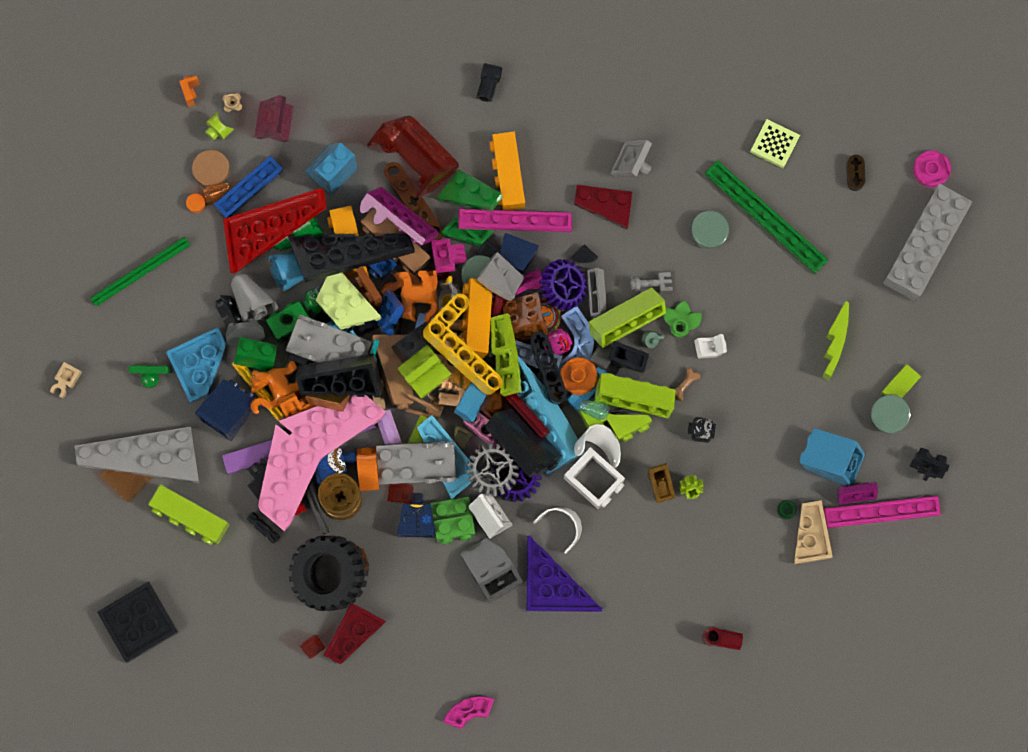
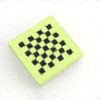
(775, 143)

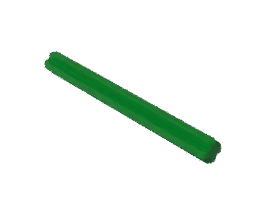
(140, 271)

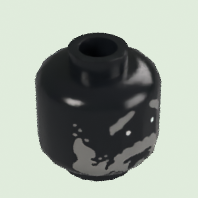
(702, 429)

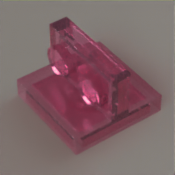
(274, 119)

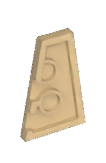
(812, 535)

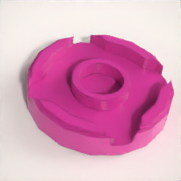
(931, 168)

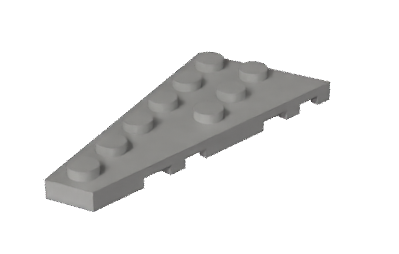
(151, 454)

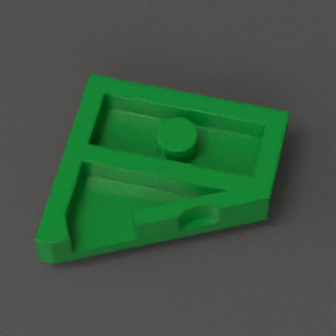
(470, 236)

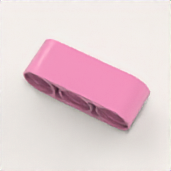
(476, 428)

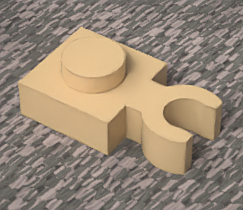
(66, 377)

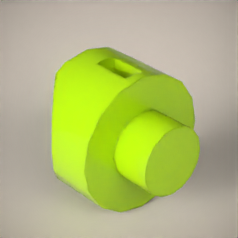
(216, 128)

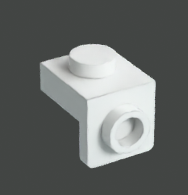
(710, 346)

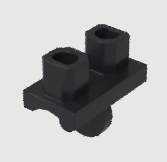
(928, 466)

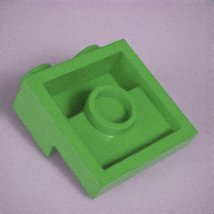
(453, 520)

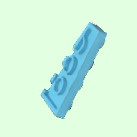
(433, 432)

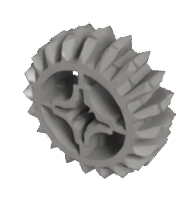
(484, 472)

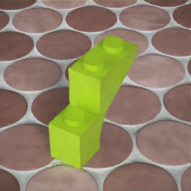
(621, 425)

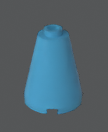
(285, 270)

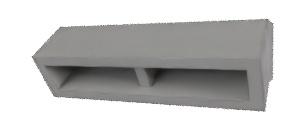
(600, 293)

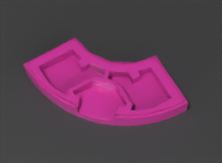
(468, 709)

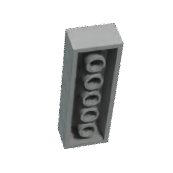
(927, 242)

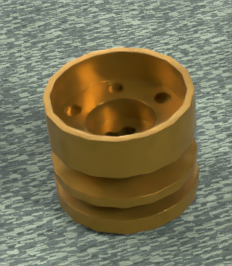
(333, 488)

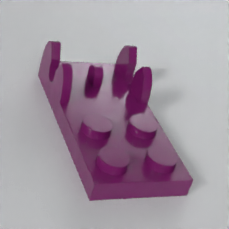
(406, 220)

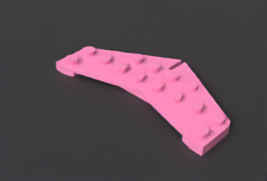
(297, 455)

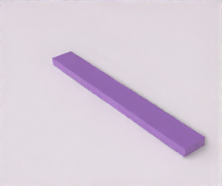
(247, 457)

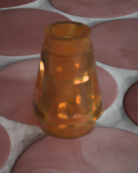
(214, 192)

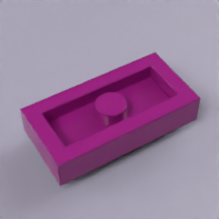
(857, 493)

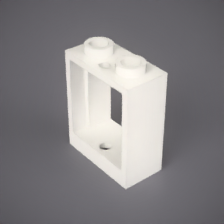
(580, 464)

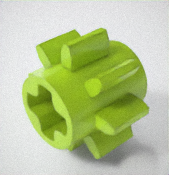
(691, 486)

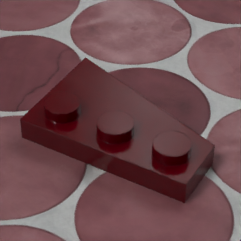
(608, 203)

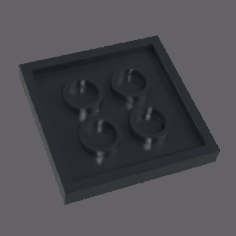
(137, 622)

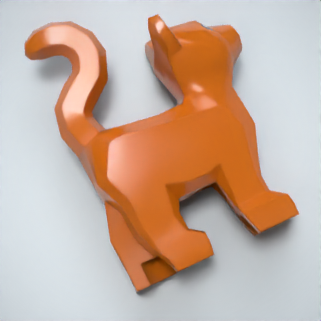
(420, 293)
(278, 384)

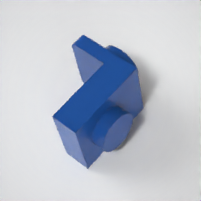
(382, 269)

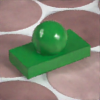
(149, 376)

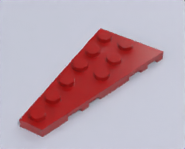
(260, 229)

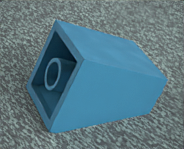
(332, 167)
(832, 457)

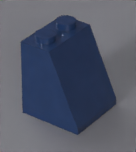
(226, 409)

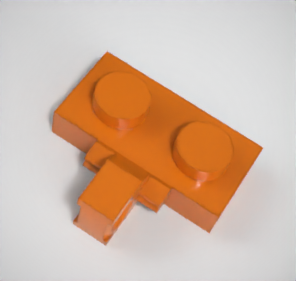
(291, 405)

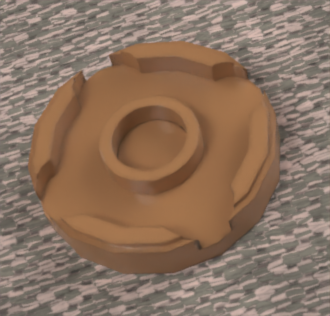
(210, 167)

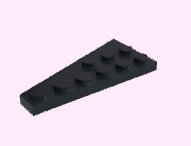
(344, 252)

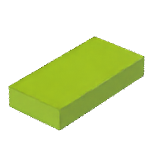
(902, 382)

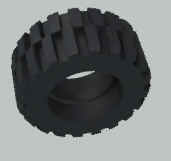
(304, 573)

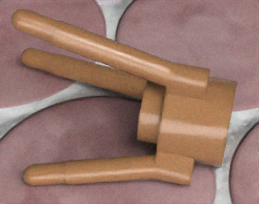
(432, 407)

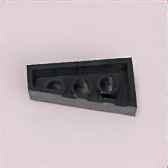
(342, 376)

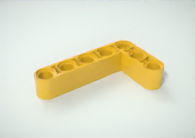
(459, 347)

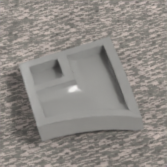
(501, 277)

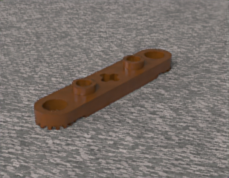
(406, 190)

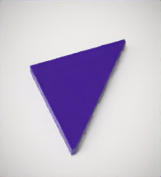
(551, 586)

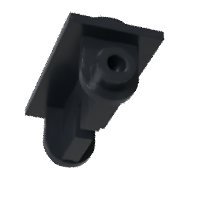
(227, 306)

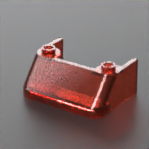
(418, 149)

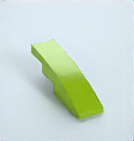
(837, 335)
(506, 354)

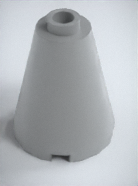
(252, 300)

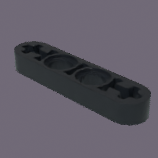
(546, 368)

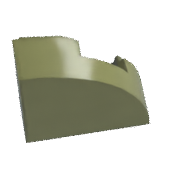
(461, 437)

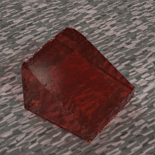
(400, 493)
(312, 646)

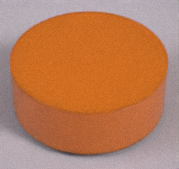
(195, 203)

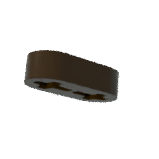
(851, 172)

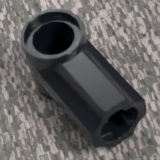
(489, 78)

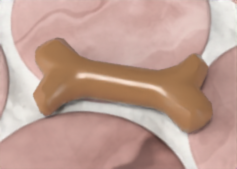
(691, 376)

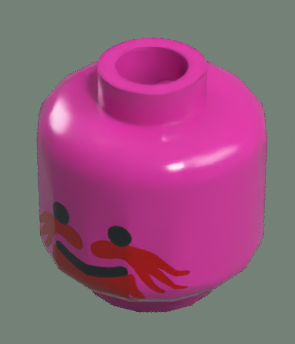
(559, 341)

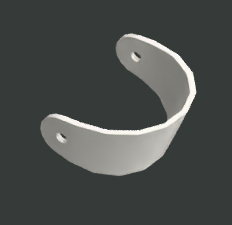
(605, 439)
(574, 517)

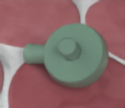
(651, 339)

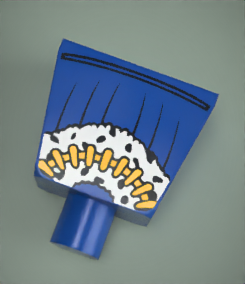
(334, 463)

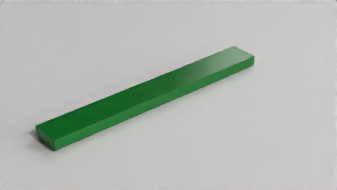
(766, 217)

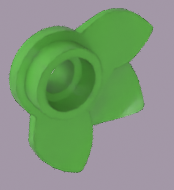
(682, 317)

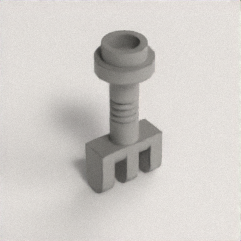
(636, 283)

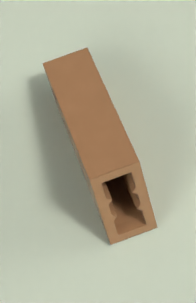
(388, 362)

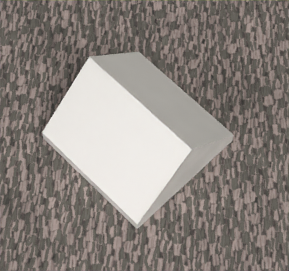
(489, 515)

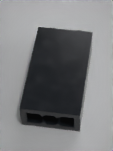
(522, 443)

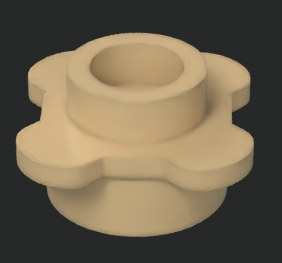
(228, 99)

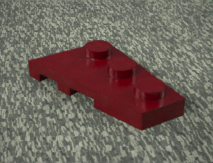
(352, 632)

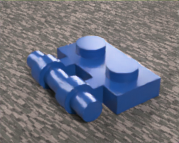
(390, 312)

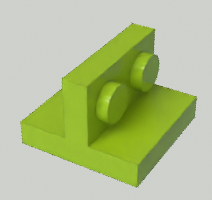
(424, 371)

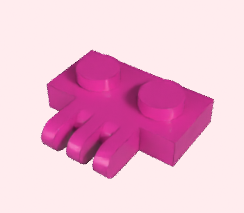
(447, 255)

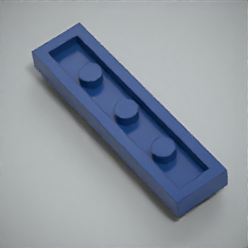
(248, 187)

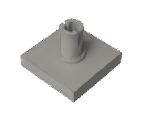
(632, 159)

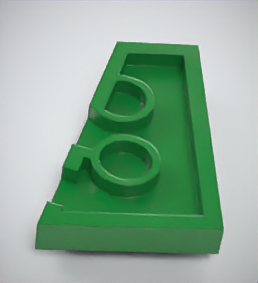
(469, 191)

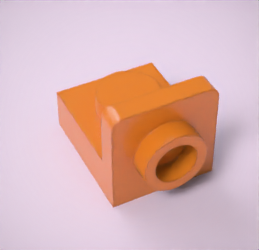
(187, 87)

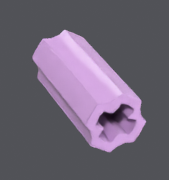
(388, 429)

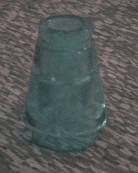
(595, 409)

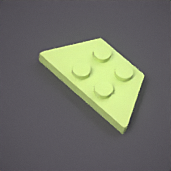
(345, 303)

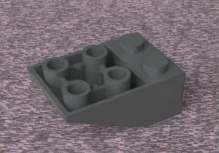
(491, 568)

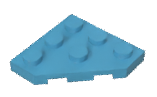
(198, 363)

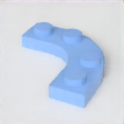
(580, 331)

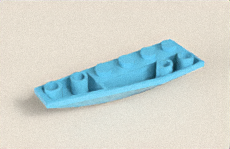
(560, 432)

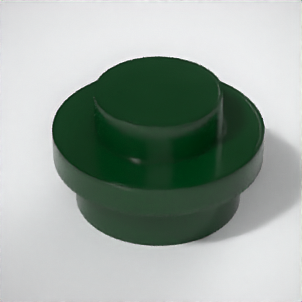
(786, 509)

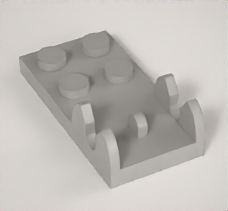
(324, 343)
(416, 462)

